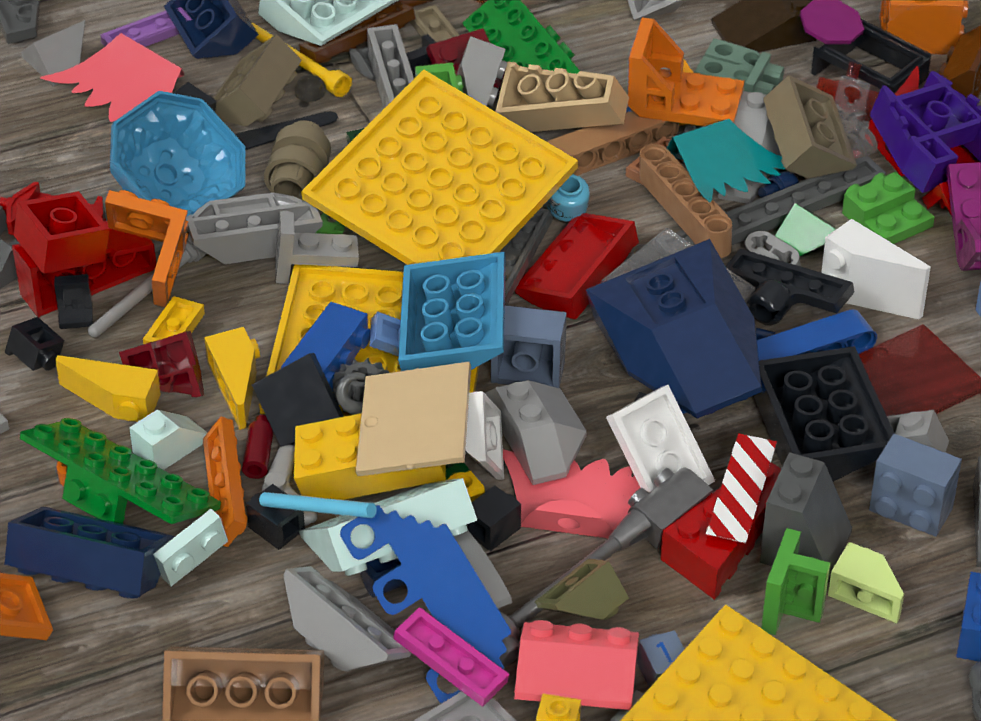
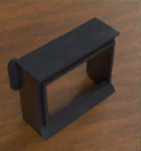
(881, 44)

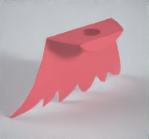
(120, 75)
(581, 504)

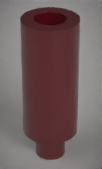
(258, 448)

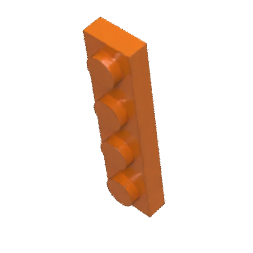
(224, 476)

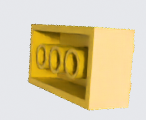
(328, 460)

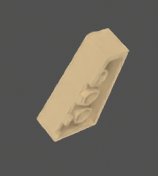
(560, 99)

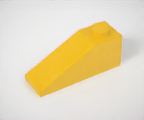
(233, 365)
(114, 388)

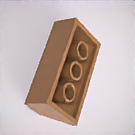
(242, 684)

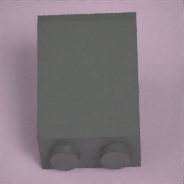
(808, 503)

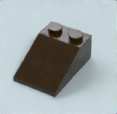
(763, 24)

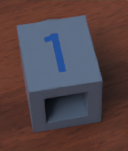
(657, 654)

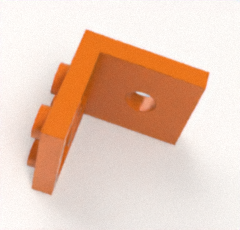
(157, 222)

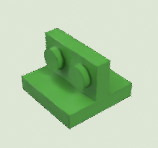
(794, 585)

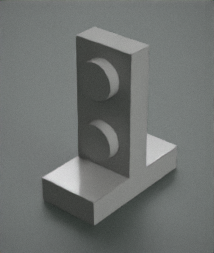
(311, 249)

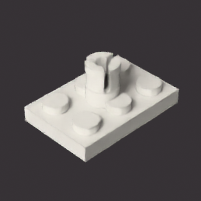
(657, 438)

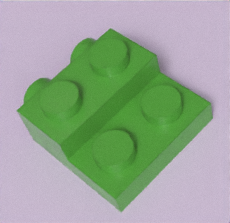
(887, 207)

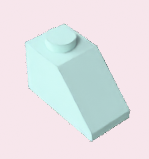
(165, 437)

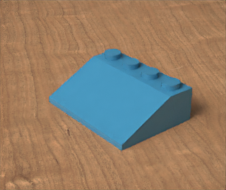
(452, 311)

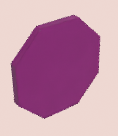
(832, 21)

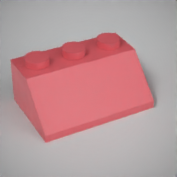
(577, 664)

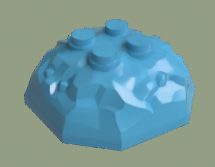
(176, 152)

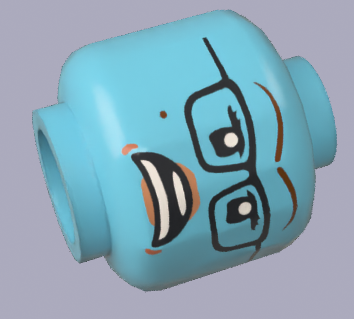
(570, 199)

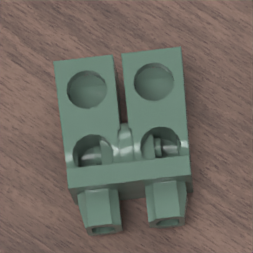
(741, 63)

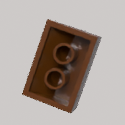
(964, 64)

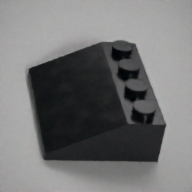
(823, 409)

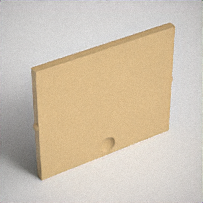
(414, 419)

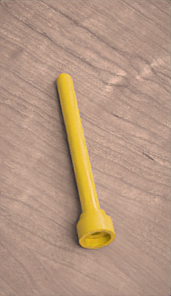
(336, 81)

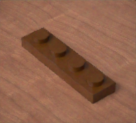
(393, 14)

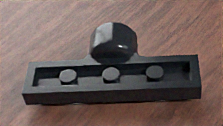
(784, 284)

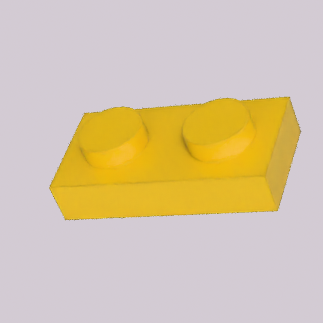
(177, 317)

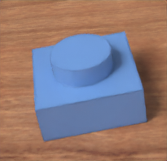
(385, 333)

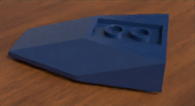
(683, 329)

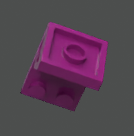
(965, 203)

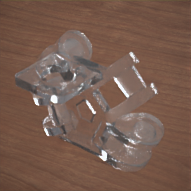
(855, 118)

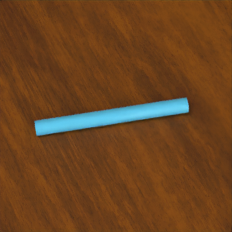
(319, 505)

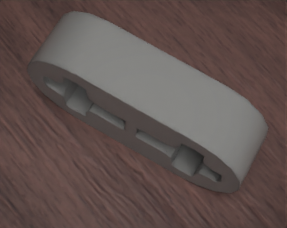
(775, 247)

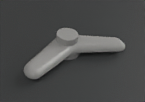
(280, 475)

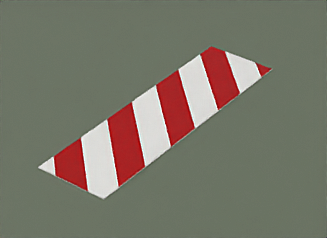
(741, 488)

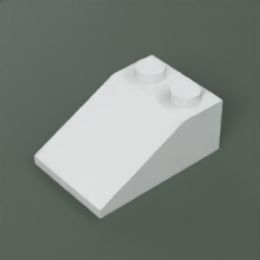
(881, 272)

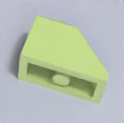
(866, 582)

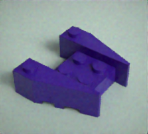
(924, 127)

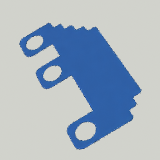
(438, 574)

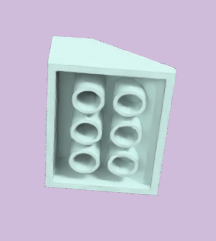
(318, 19)
(438, 501)

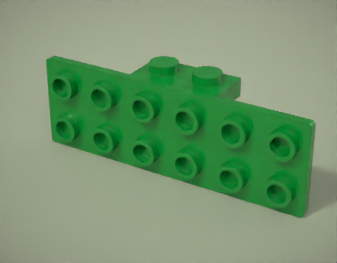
(522, 35)
(108, 474)

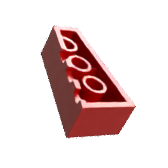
(125, 259)
(707, 558)

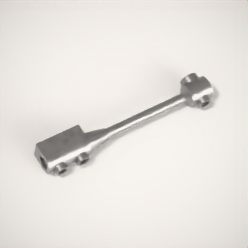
(645, 520)

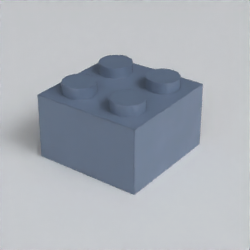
(531, 347)
(915, 484)

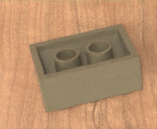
(256, 83)
(808, 129)

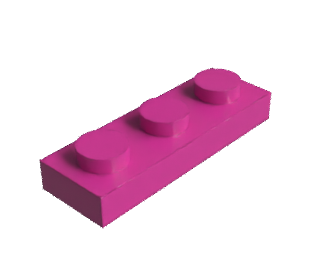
(451, 656)

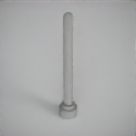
(190, 254)

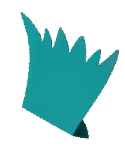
(723, 155)

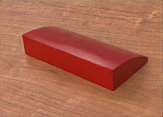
(576, 261)

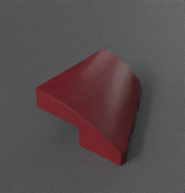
(175, 361)

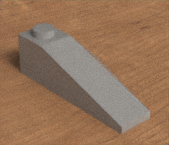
(753, 122)

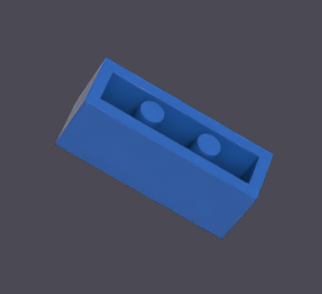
(334, 339)

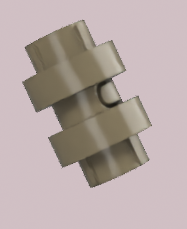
(296, 158)

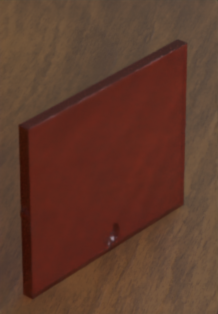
(918, 373)

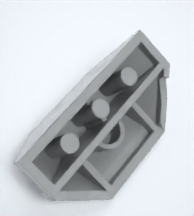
(248, 225)
(539, 428)
(339, 622)

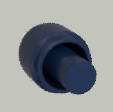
(778, 183)

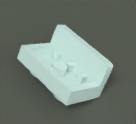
(190, 547)

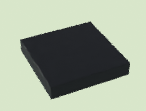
(296, 397)

